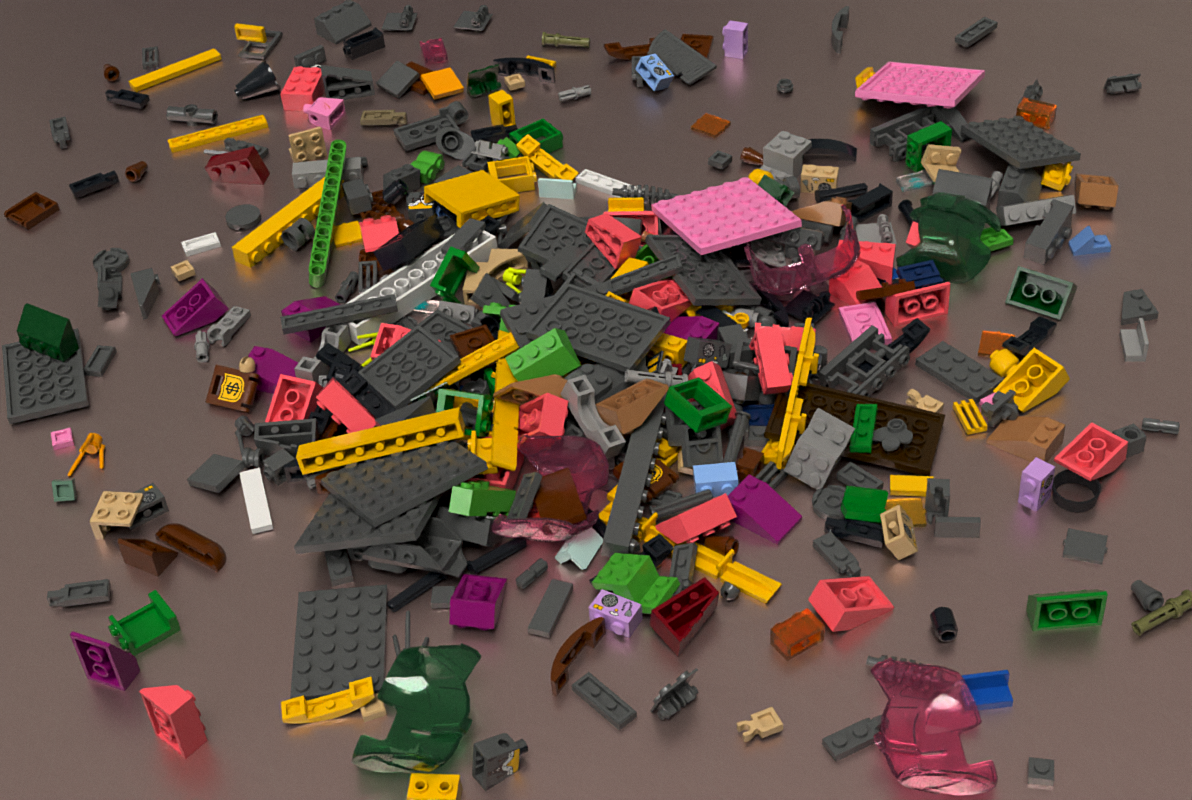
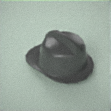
(454, 142)

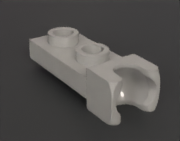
(228, 325)

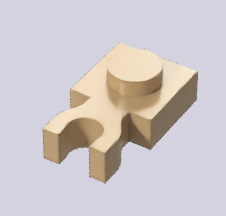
(762, 723)

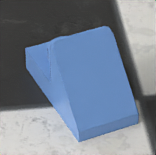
(1087, 243)

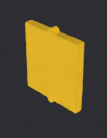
(347, 234)

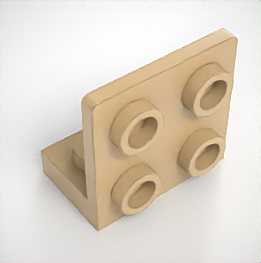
(307, 145)
(940, 157)
(114, 510)

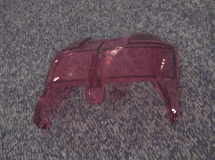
(797, 276)
(548, 455)
(926, 716)

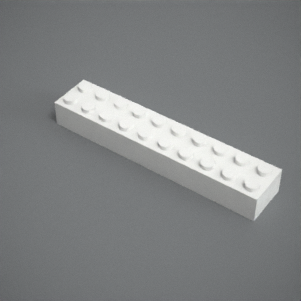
(412, 284)

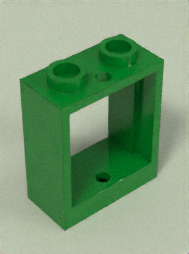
(540, 128)
(938, 132)
(485, 406)
(715, 411)

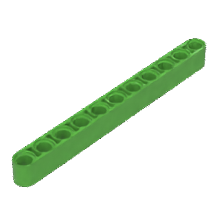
(327, 214)

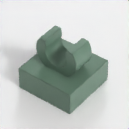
(64, 489)

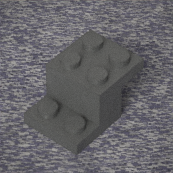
(698, 447)

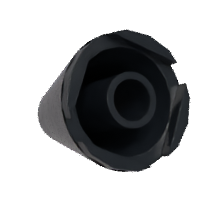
(257, 83)

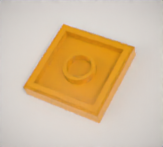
(442, 83)

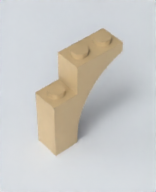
(497, 264)

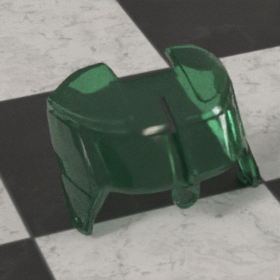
(951, 236)
(429, 698)

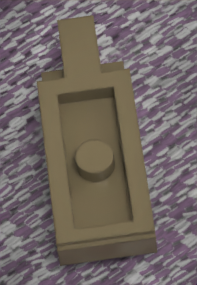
(383, 117)

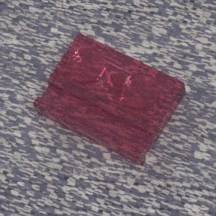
(434, 50)

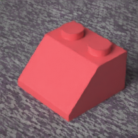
(377, 232)
(856, 279)

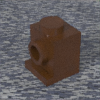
(750, 464)

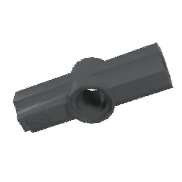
(192, 115)

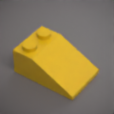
(1034, 380)

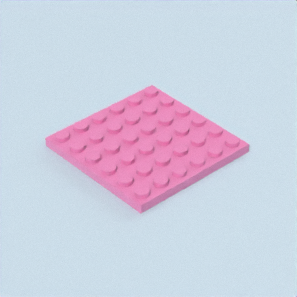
(920, 84)
(725, 215)

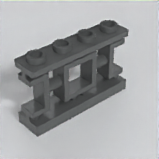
(895, 132)
(810, 233)
(856, 354)

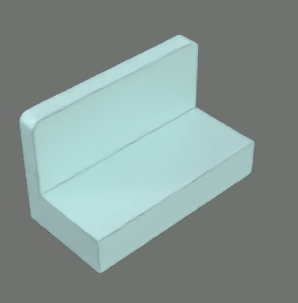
(557, 188)
(580, 548)

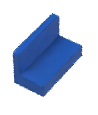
(990, 689)

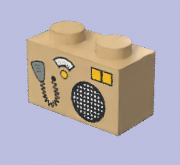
(818, 178)
(899, 532)

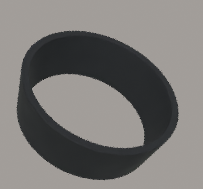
(1068, 476)

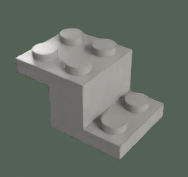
(784, 155)
(819, 449)

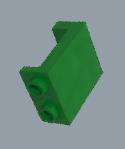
(452, 273)
(145, 626)

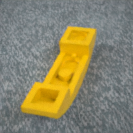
(544, 161)
(330, 706)

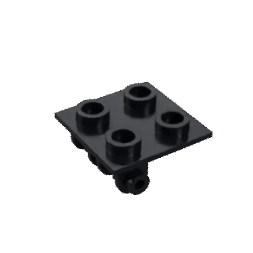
(808, 305)

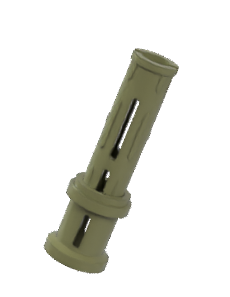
(557, 40)
(1171, 609)

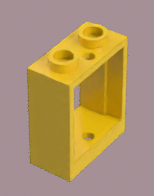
(513, 167)

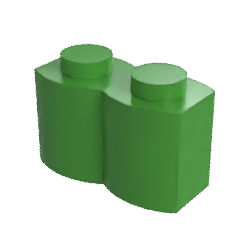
(429, 165)

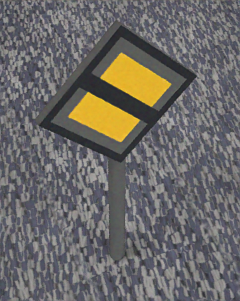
(654, 363)

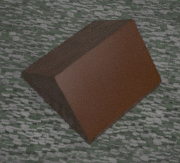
(146, 555)

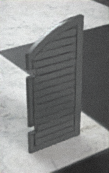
(680, 57)

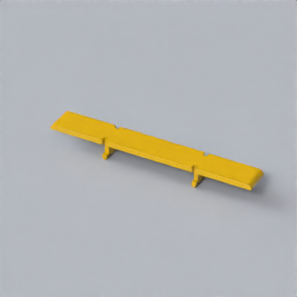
(505, 418)
(792, 419)
(712, 563)

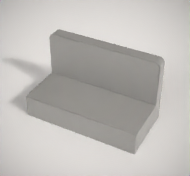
(1135, 343)

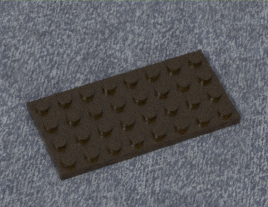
(912, 457)

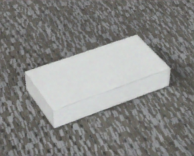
(201, 244)

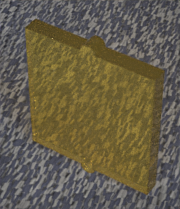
(912, 507)

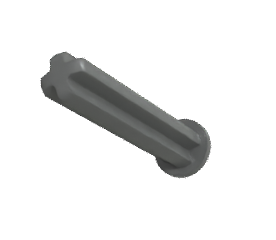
(736, 436)
(681, 504)

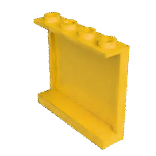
(473, 196)

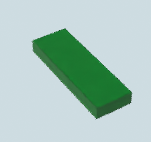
(865, 425)

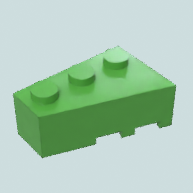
(479, 498)

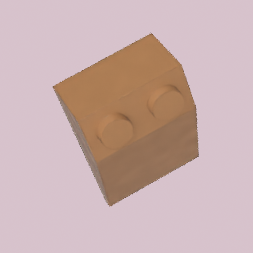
(1096, 191)
(825, 212)
(527, 390)
(632, 405)
(1029, 437)

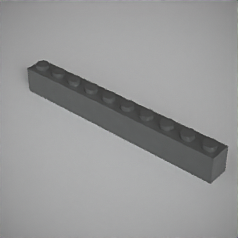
(632, 484)

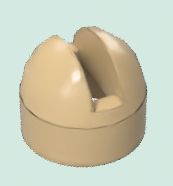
(247, 364)

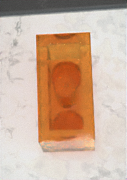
(1037, 112)
(797, 634)

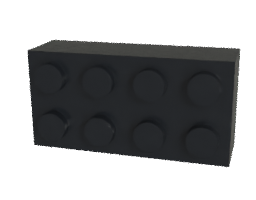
(409, 243)

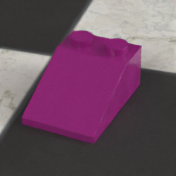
(309, 305)
(195, 309)
(693, 327)
(269, 366)
(763, 510)
(477, 602)
(105, 662)

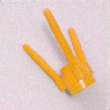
(91, 445)

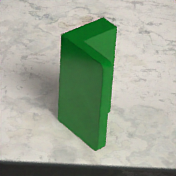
(863, 503)

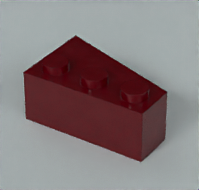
(238, 167)
(684, 614)

